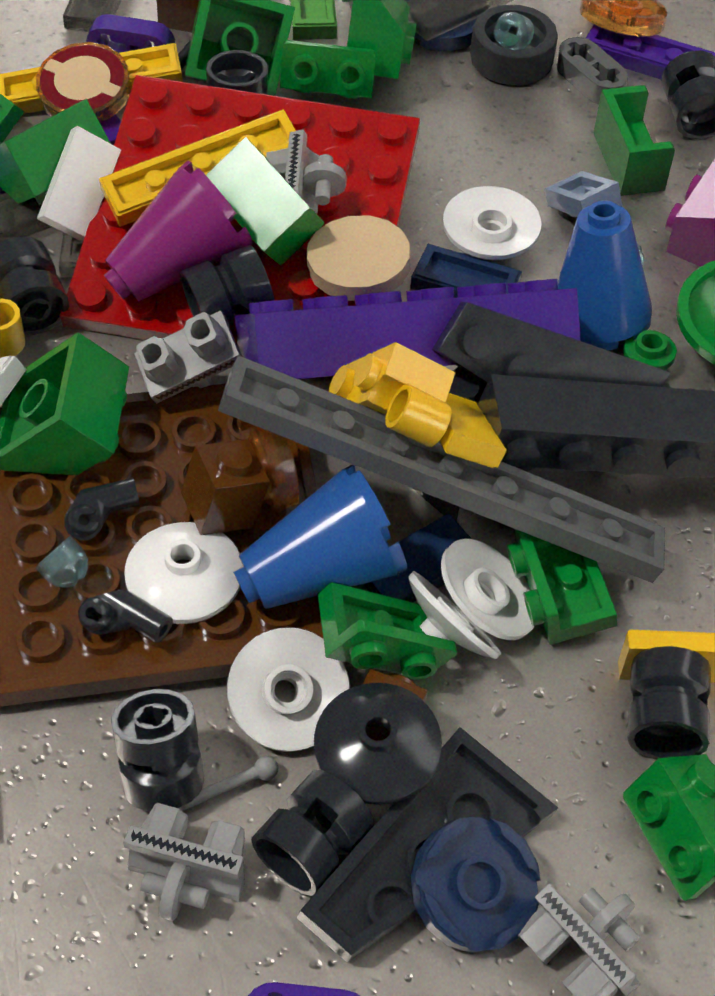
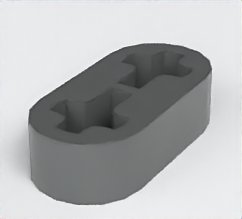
(589, 67)

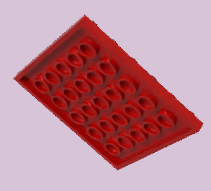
(170, 114)

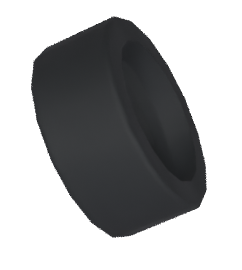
(509, 65)

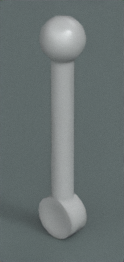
(264, 769)

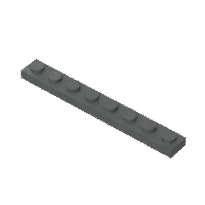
(501, 493)

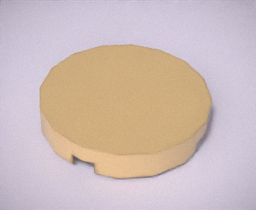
(358, 256)

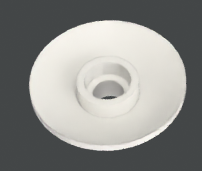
(492, 222)
(486, 588)
(186, 590)
(448, 621)
(288, 656)

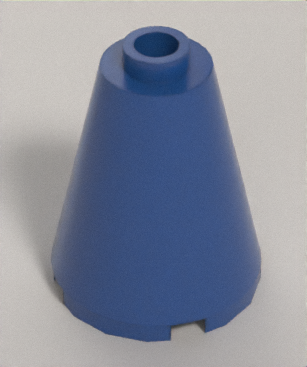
(608, 276)
(326, 539)

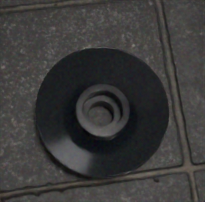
(382, 769)

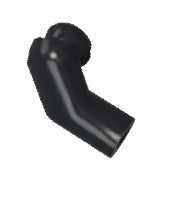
(95, 505)
(124, 611)

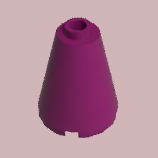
(176, 231)

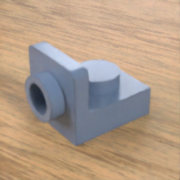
(581, 191)

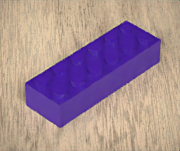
(333, 334)

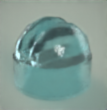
(511, 41)
(64, 564)

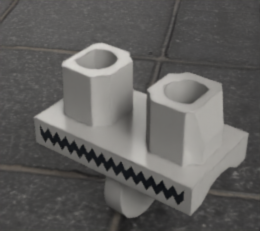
(309, 174)
(187, 356)
(182, 869)
(559, 923)

